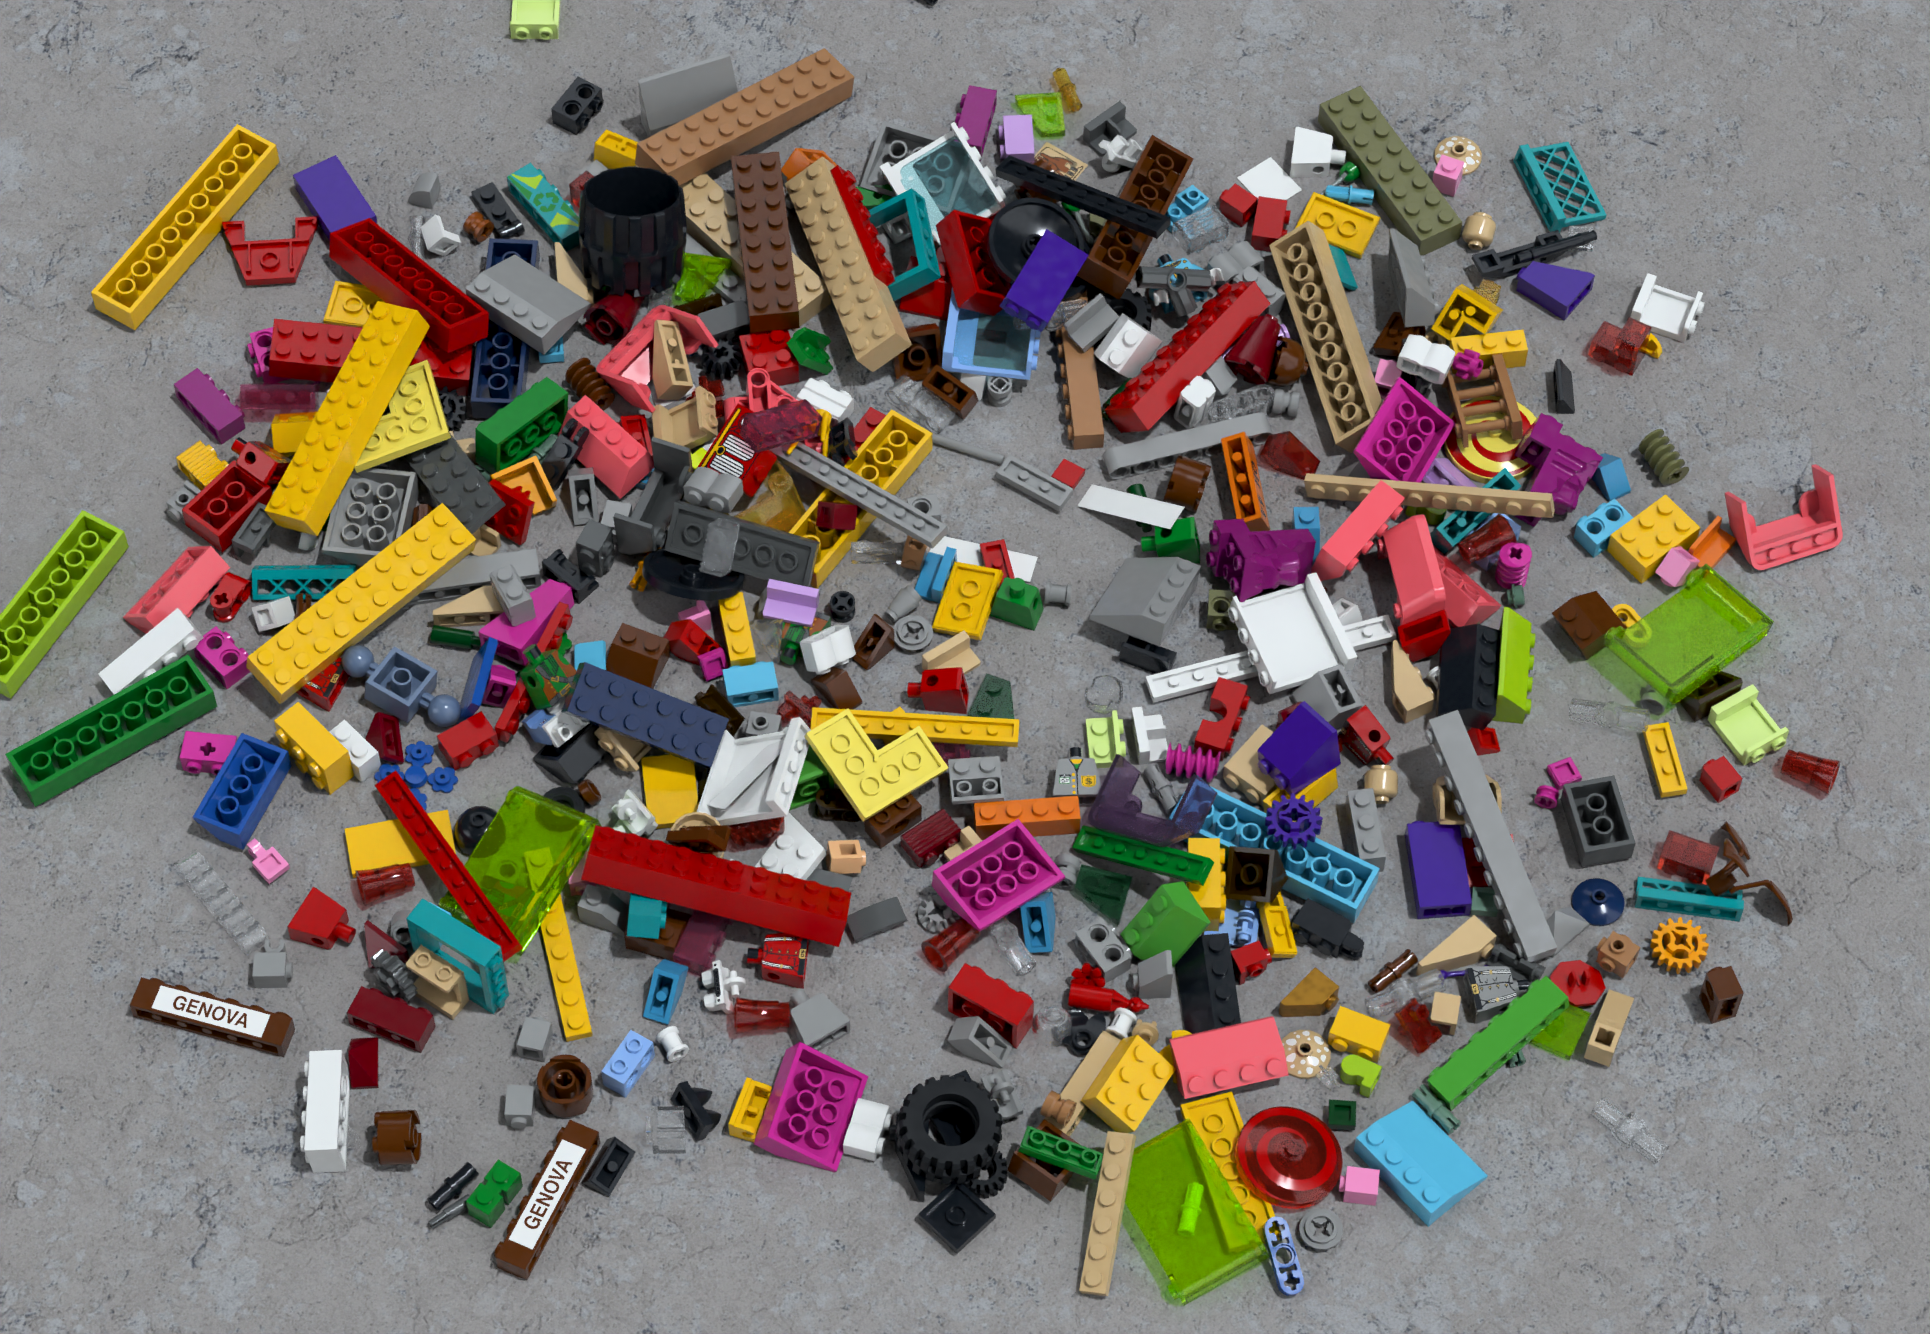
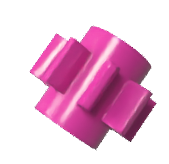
(1467, 364)

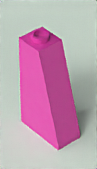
(515, 639)

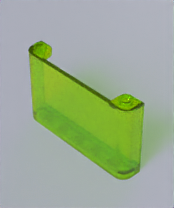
(1690, 635)
(526, 860)
(1190, 1213)

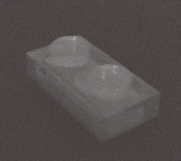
(876, 552)

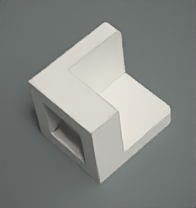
(438, 239)
(273, 613)

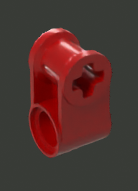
(230, 596)

